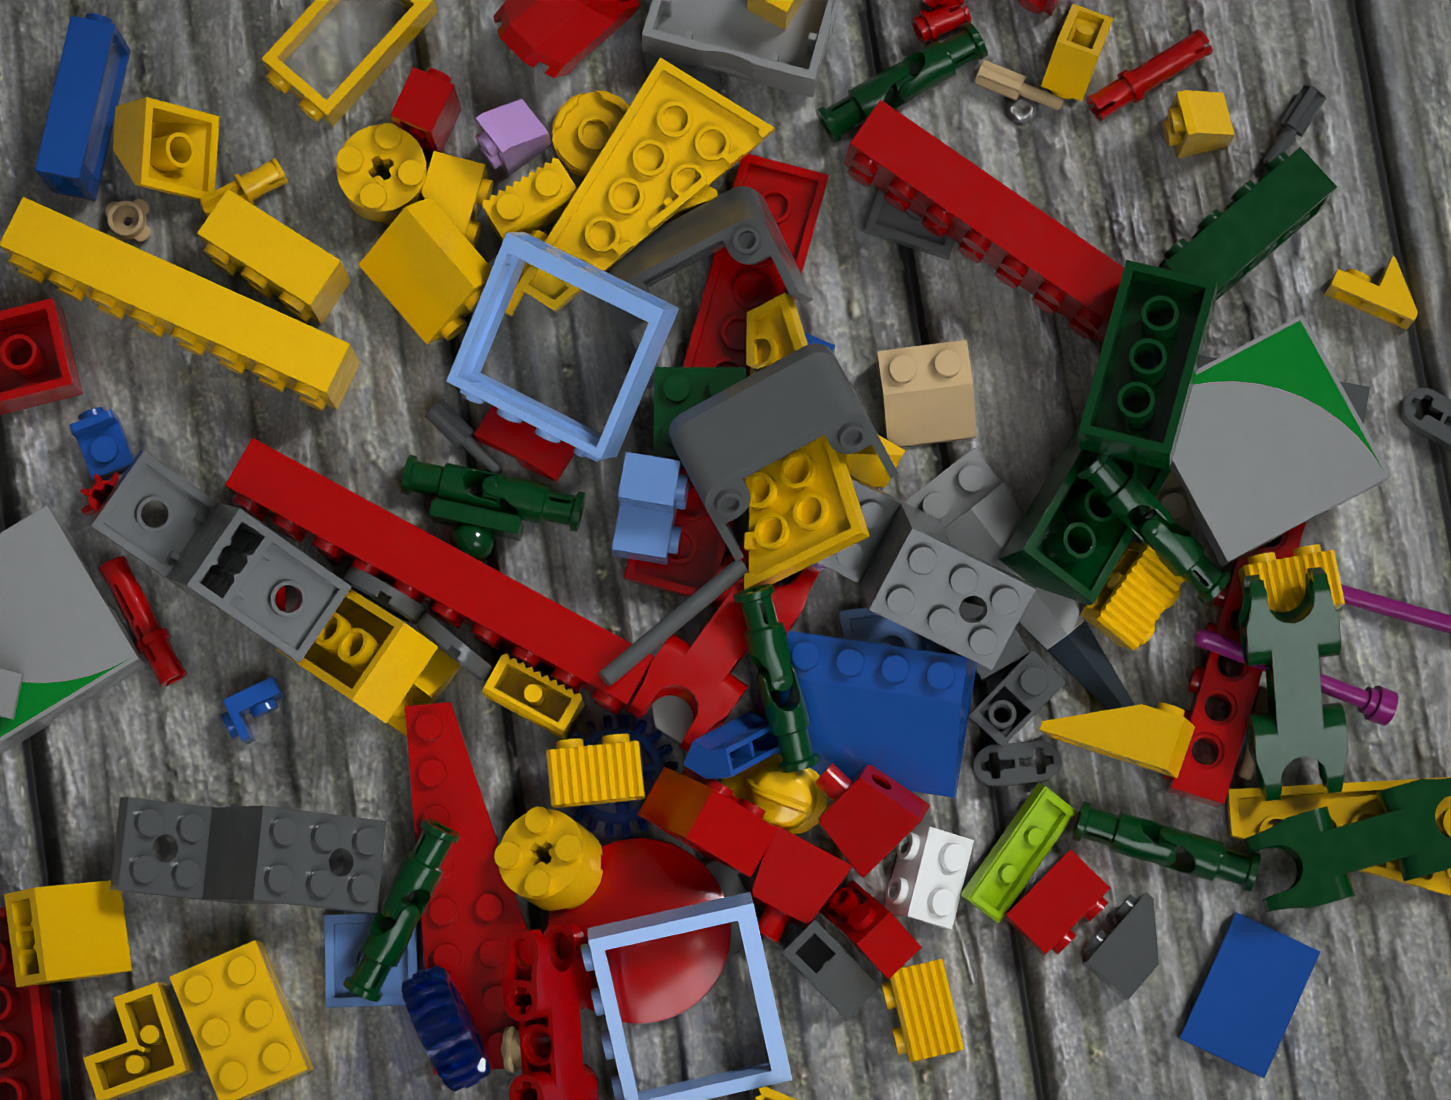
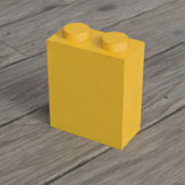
(427, 271)
(67, 933)

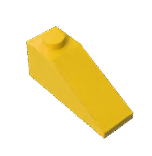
(1132, 734)

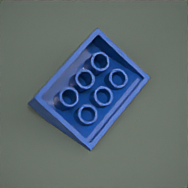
(885, 709)

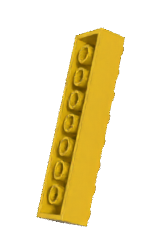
(180, 304)

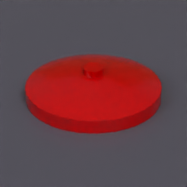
(663, 974)

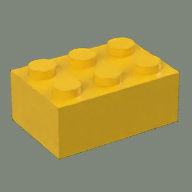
(273, 258)
(368, 655)
(241, 1022)

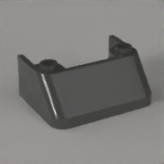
(731, 220)
(764, 422)

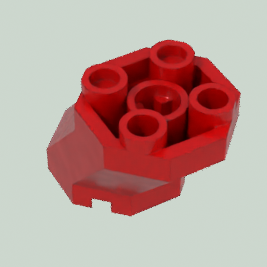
(560, 30)

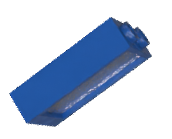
(83, 107)

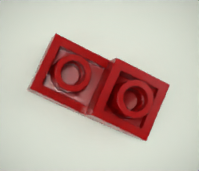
(524, 445)

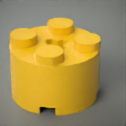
(368, 153)
(550, 859)

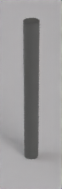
(672, 622)

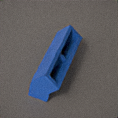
(732, 747)

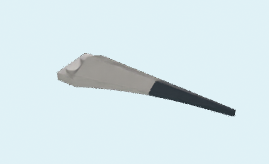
(981, 520)

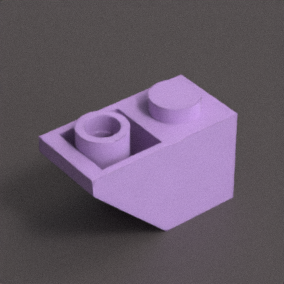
(511, 136)

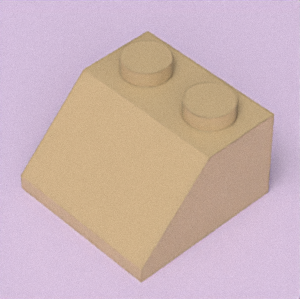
(927, 393)

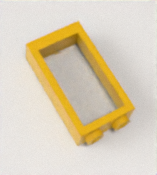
(342, 50)

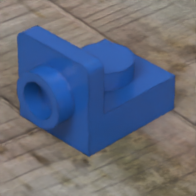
(102, 442)
(255, 700)

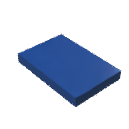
(1249, 995)

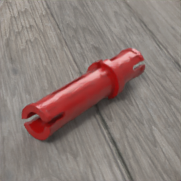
(1135, 83)
(150, 636)

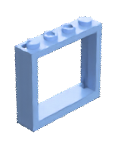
(515, 406)
(670, 923)

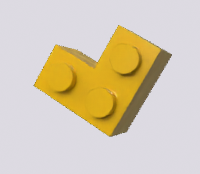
(153, 1046)

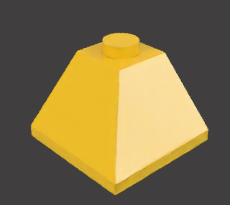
(167, 147)

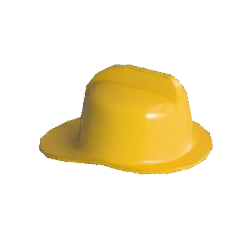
(788, 798)

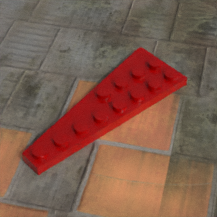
(471, 904)

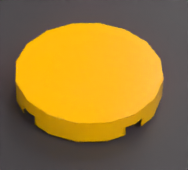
(585, 127)

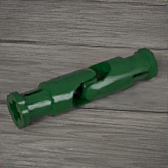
(930, 66)
(511, 496)
(1172, 543)
(770, 652)
(1136, 838)
(398, 916)

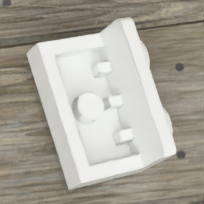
(928, 876)

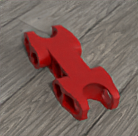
(704, 669)
(548, 1007)

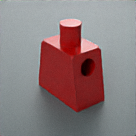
(867, 814)
(794, 883)

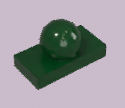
(475, 526)

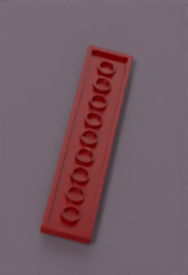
(720, 341)

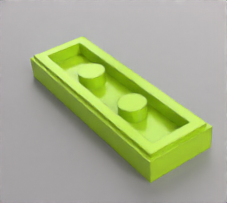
(1018, 853)

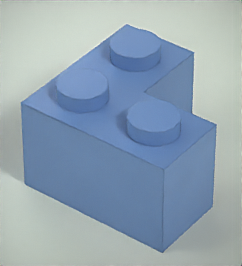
(648, 506)

